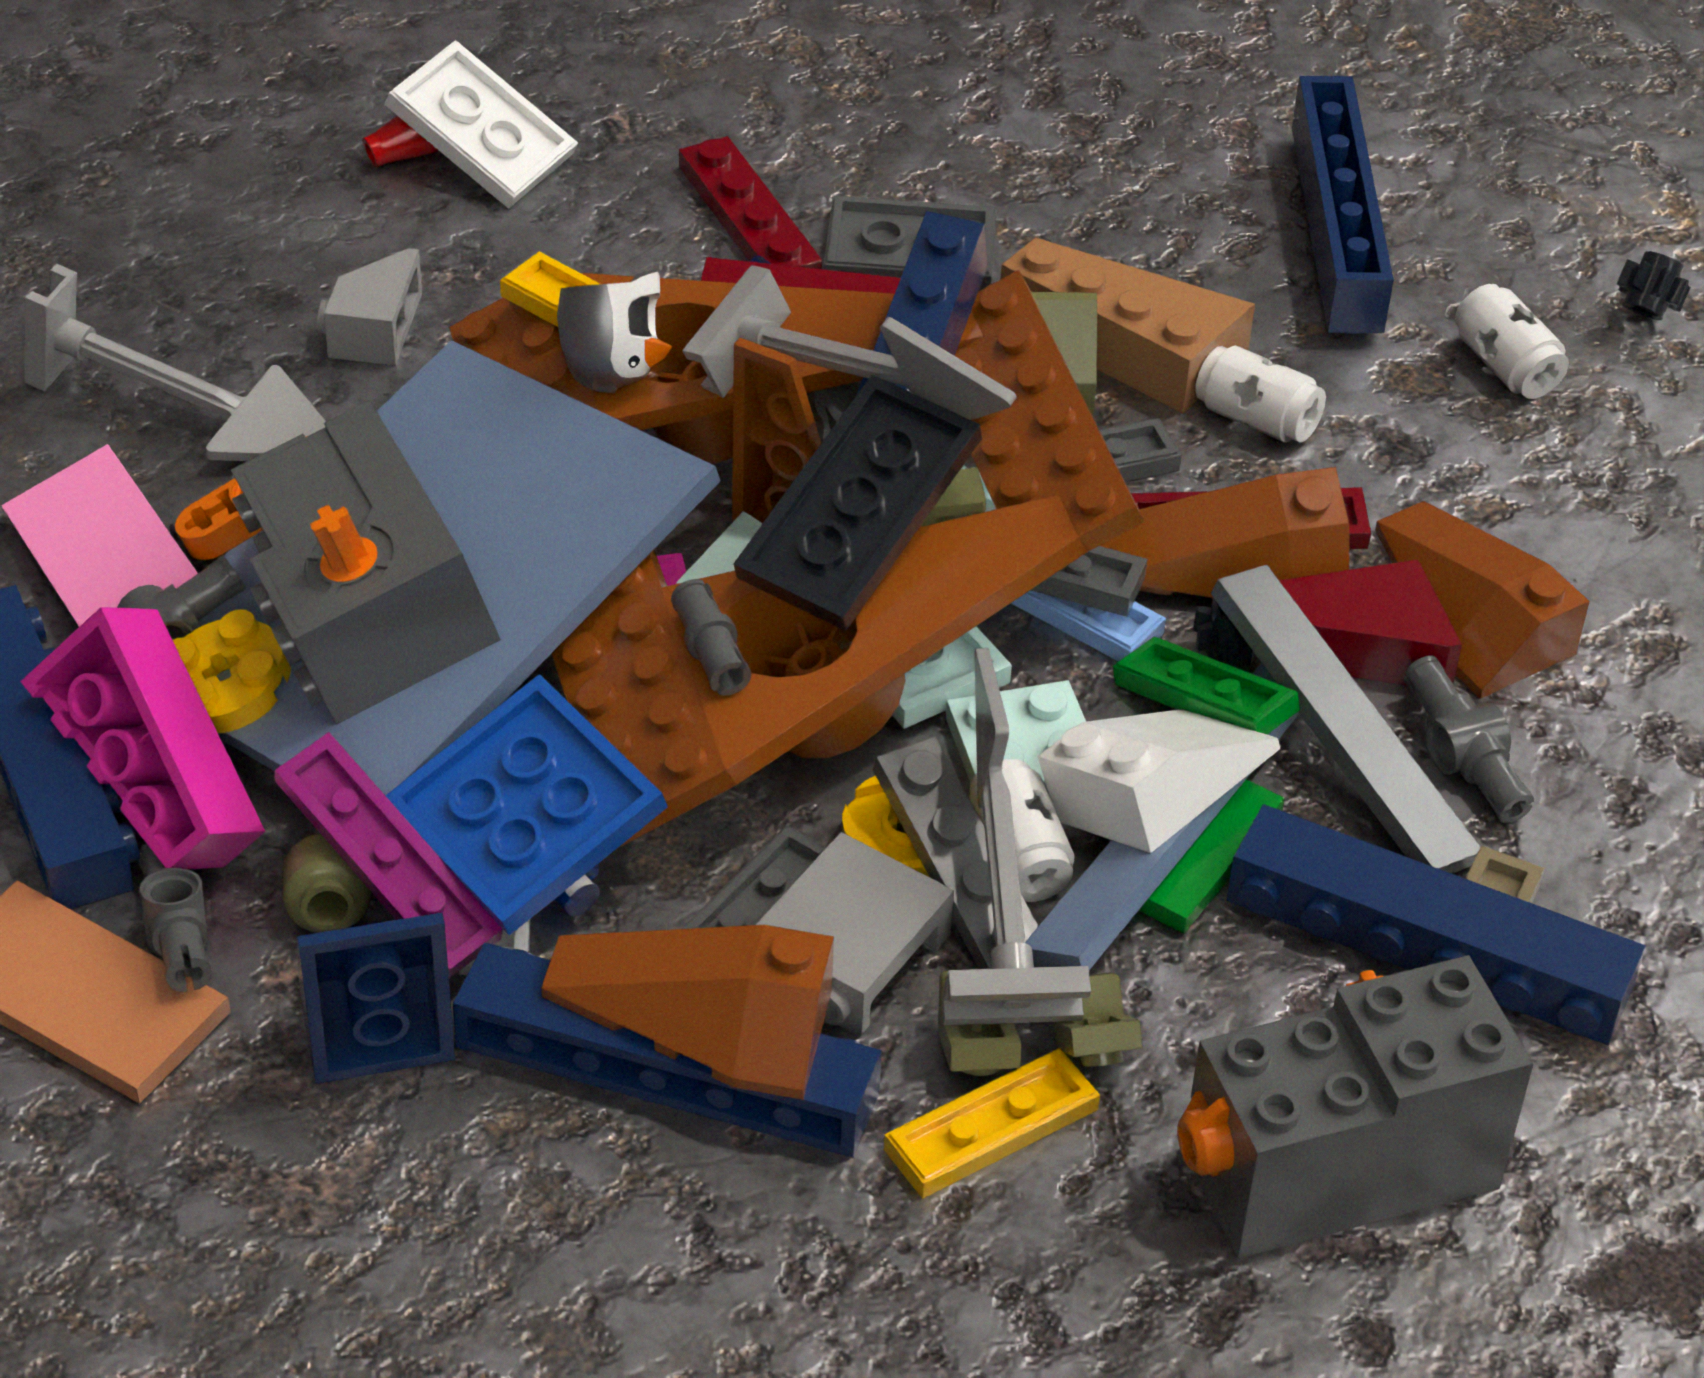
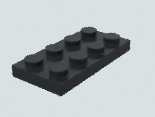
(858, 502)

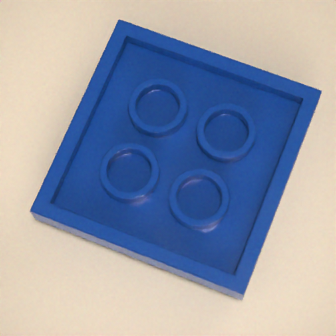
(527, 803)

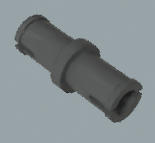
(711, 637)

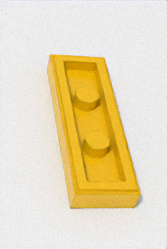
(991, 1122)

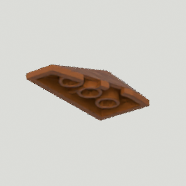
(770, 428)
(1277, 521)
(1501, 601)
(721, 995)

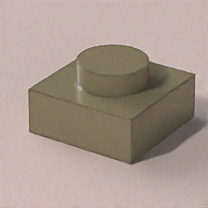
(1506, 874)

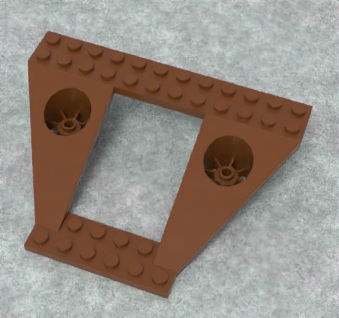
(807, 687)

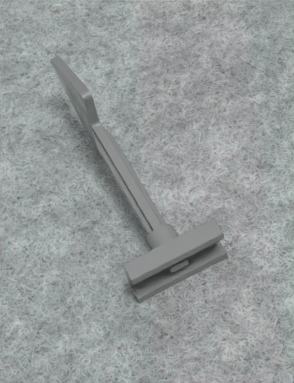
(757, 311)
(255, 423)
(1013, 987)

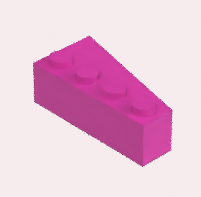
(148, 736)

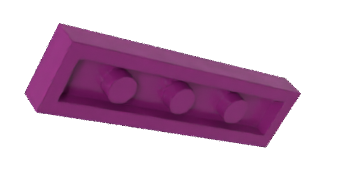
(384, 847)

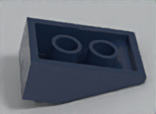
(376, 997)

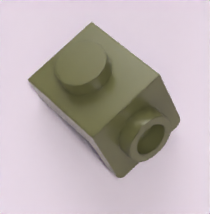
(1104, 1027)
(978, 1047)

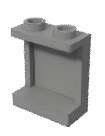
(876, 917)

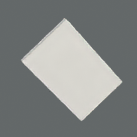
(481, 123)

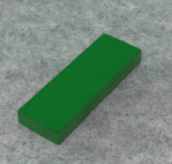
(1205, 686)
(1209, 860)

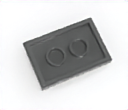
(880, 233)

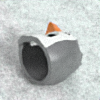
(611, 332)

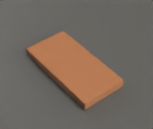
(96, 996)

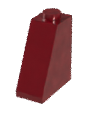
(1378, 619)

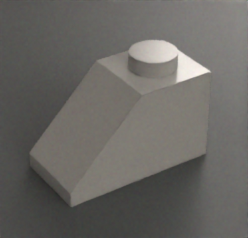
(372, 309)

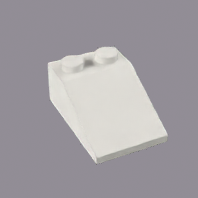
(1147, 772)

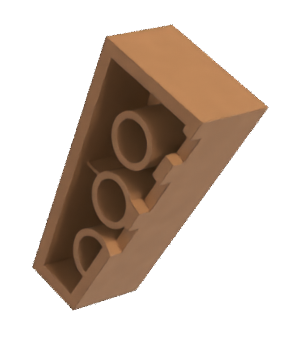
(1148, 325)

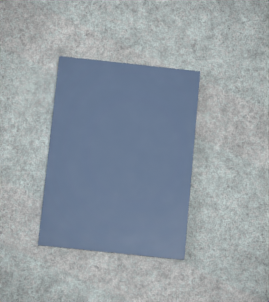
(549, 520)

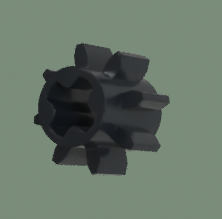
(1653, 285)
(1220, 637)

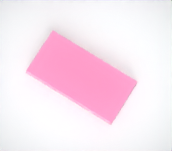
(96, 535)

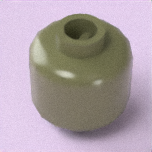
(321, 888)

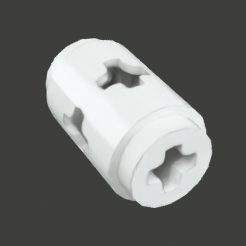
(1511, 341)
(1289, 401)
(1040, 840)

